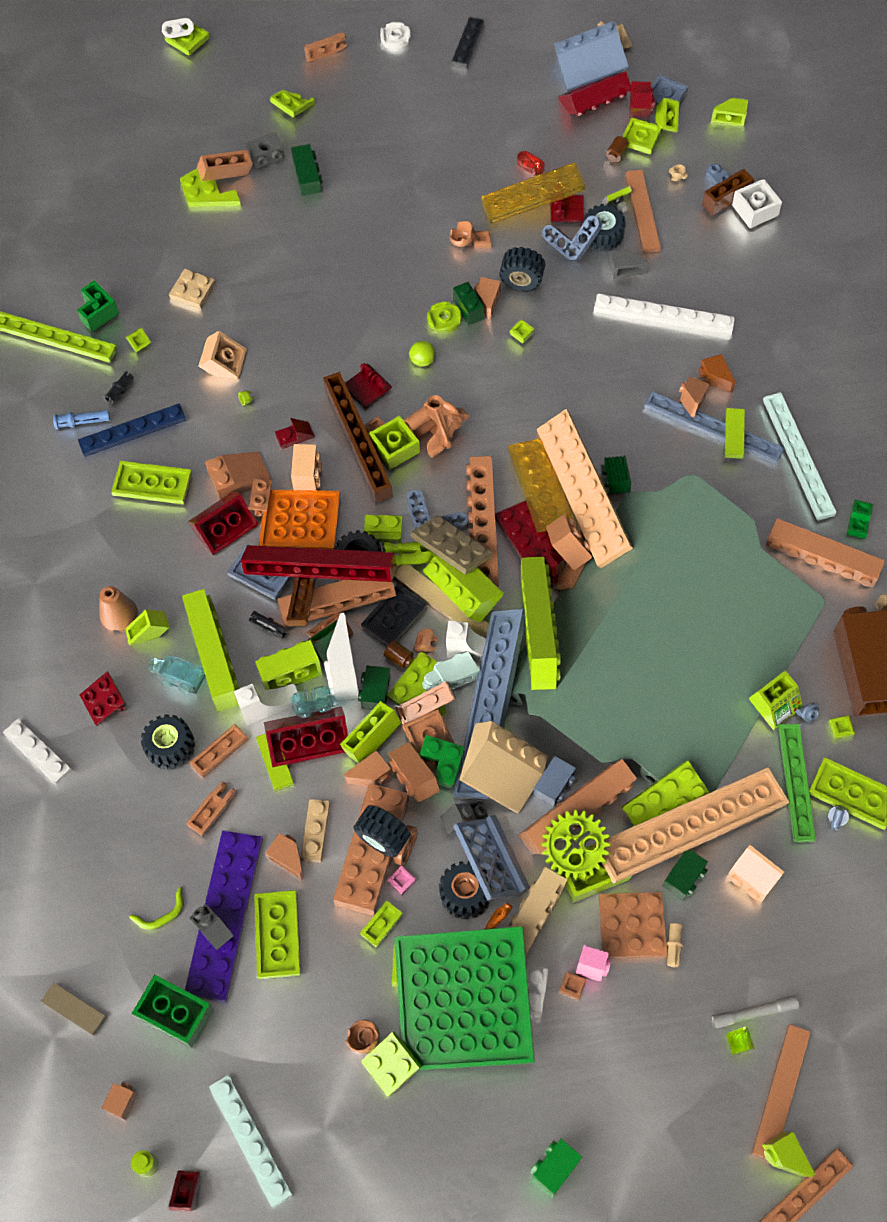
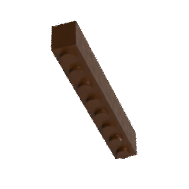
(358, 437)

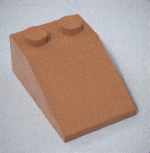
(236, 472)

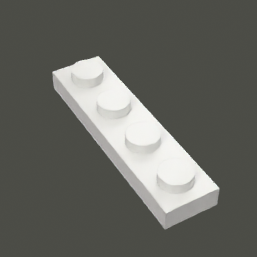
(37, 751)

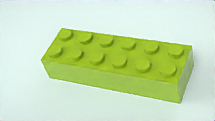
(212, 649)

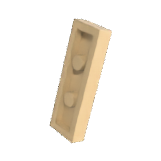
(315, 830)

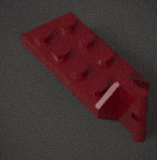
(522, 534)

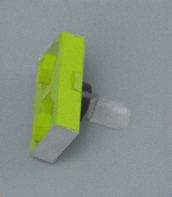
(617, 198)

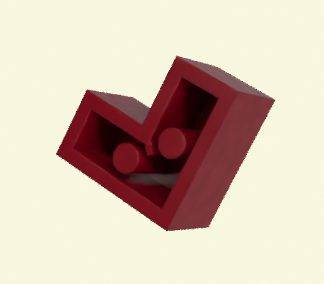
(641, 100)

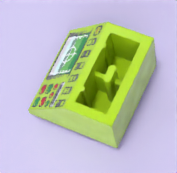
(777, 700)

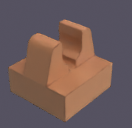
(423, 641)

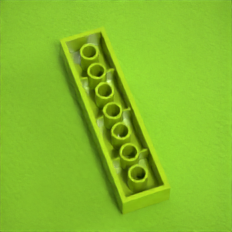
(539, 623)

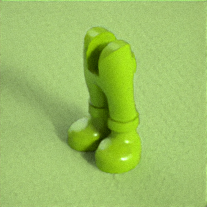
(415, 553)

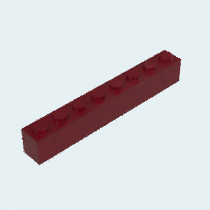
(319, 563)

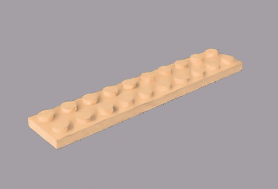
(584, 489)
(692, 824)

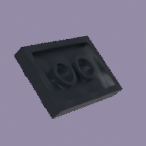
(394, 616)

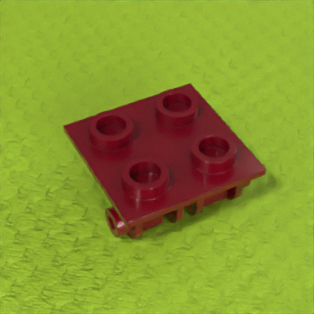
(568, 209)
(367, 385)
(102, 698)

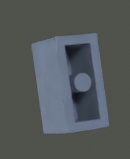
(554, 781)

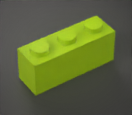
(371, 732)

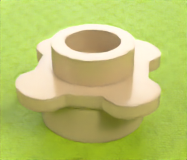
(678, 172)

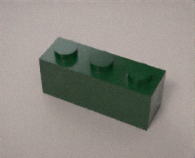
(306, 169)

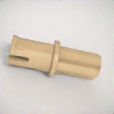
(674, 945)

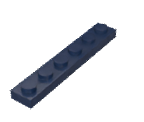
(131, 430)

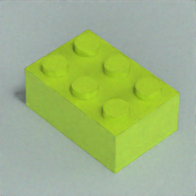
(289, 666)
(590, 886)

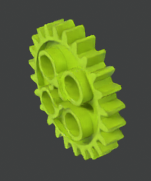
(562, 831)

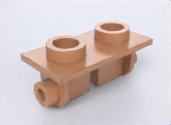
(260, 496)

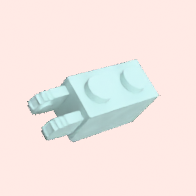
(457, 671)

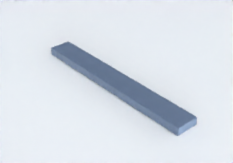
(711, 426)

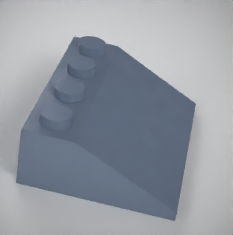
(591, 56)

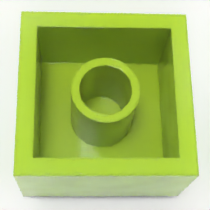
(394, 442)

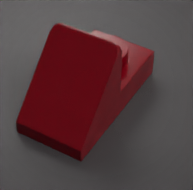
(294, 434)
(184, 1191)

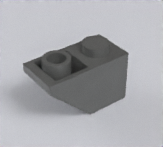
(463, 813)
(211, 926)

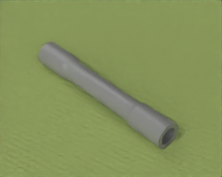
(731, 1018)

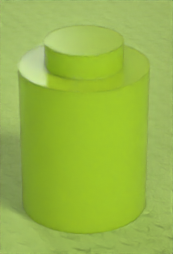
(144, 1163)

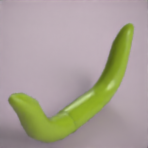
(163, 919)

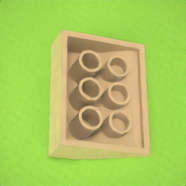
(502, 765)

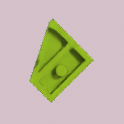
(291, 102)

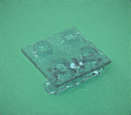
(322, 703)

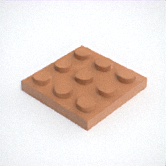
(632, 925)

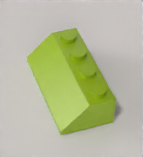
(470, 592)

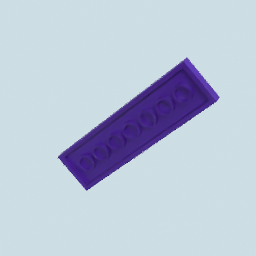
(229, 899)

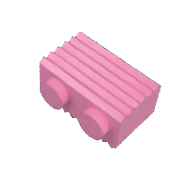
(593, 963)

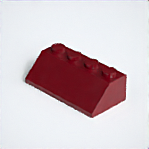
(596, 93)
(306, 736)

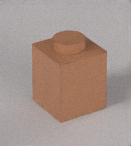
(120, 1100)

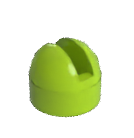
(244, 397)

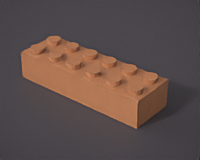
(588, 798)
(364, 867)

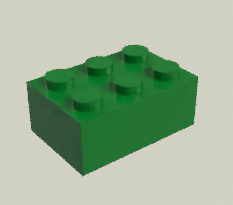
(172, 1010)

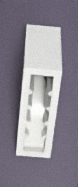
(463, 639)
(259, 703)

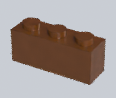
(722, 194)

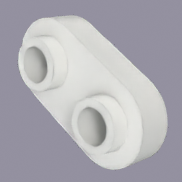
(177, 25)

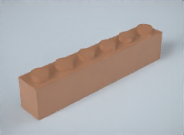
(825, 553)
(341, 597)

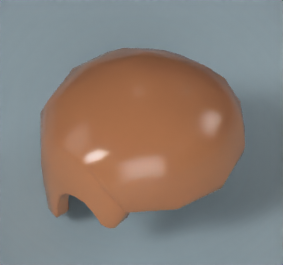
(463, 234)
(363, 1036)

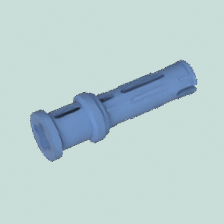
(82, 418)

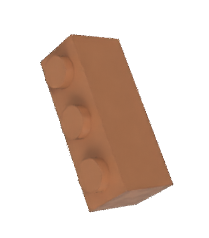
(224, 165)
(413, 772)

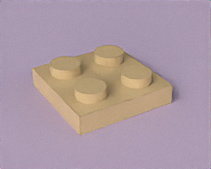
(192, 288)

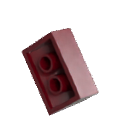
(223, 522)

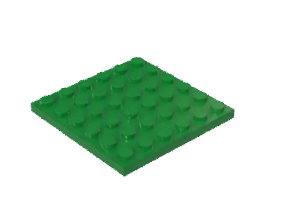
(465, 998)

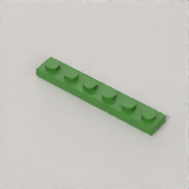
(796, 783)

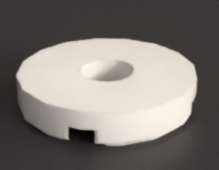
(395, 42)

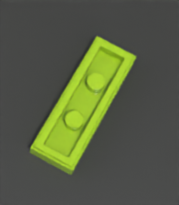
(734, 433)
(279, 775)

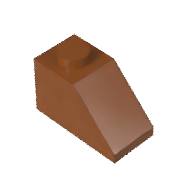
(717, 373)

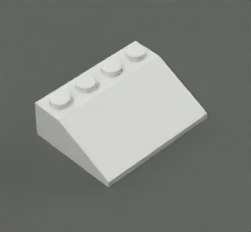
(340, 664)

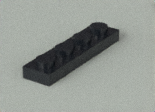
(467, 42)

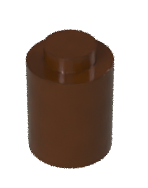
(617, 149)
(399, 654)

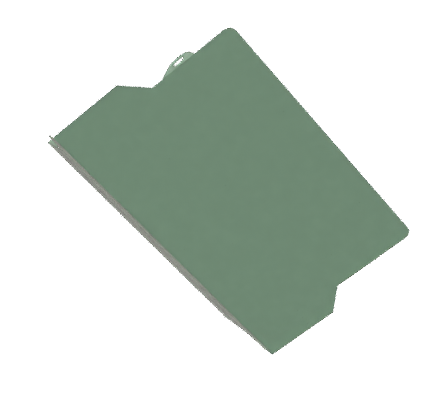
(673, 636)

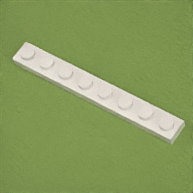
(664, 314)

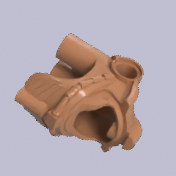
(438, 418)

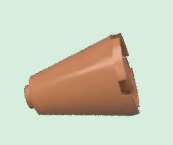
(116, 609)

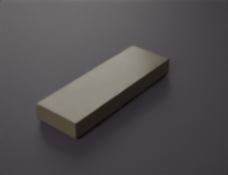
(73, 1009)

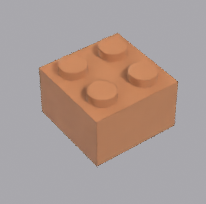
(569, 541)

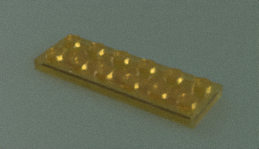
(533, 193)
(538, 483)

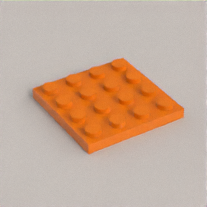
(301, 519)

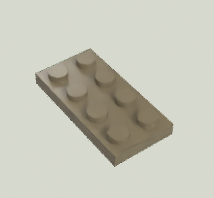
(451, 544)

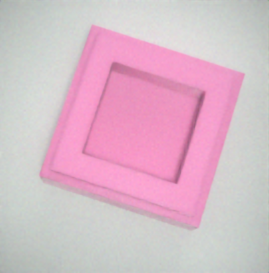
(401, 880)

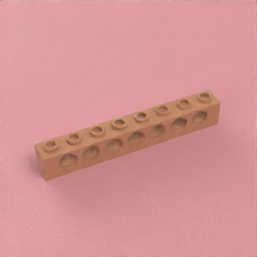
(483, 467)

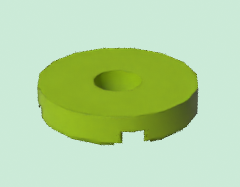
(444, 325)

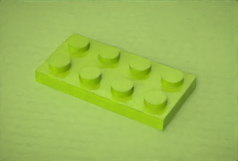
(151, 482)
(852, 790)
(667, 793)
(277, 934)

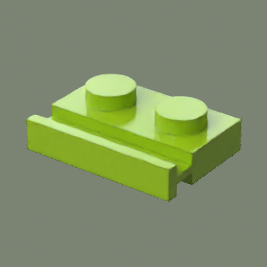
(384, 527)

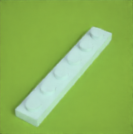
(251, 1141)

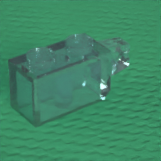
(178, 673)

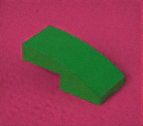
(859, 519)

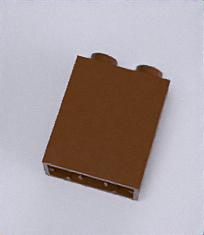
(863, 657)

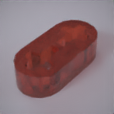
(531, 162)

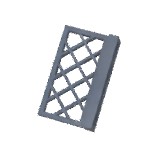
(499, 853)

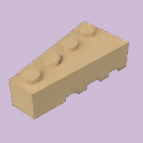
(539, 905)

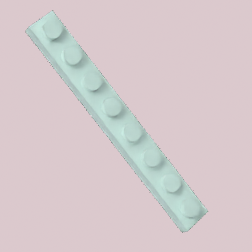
(799, 456)

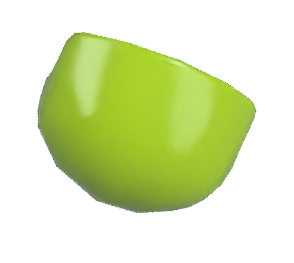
(422, 353)

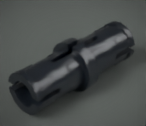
(118, 387)
(268, 624)

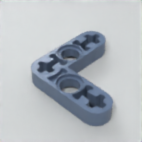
(575, 244)
(422, 507)

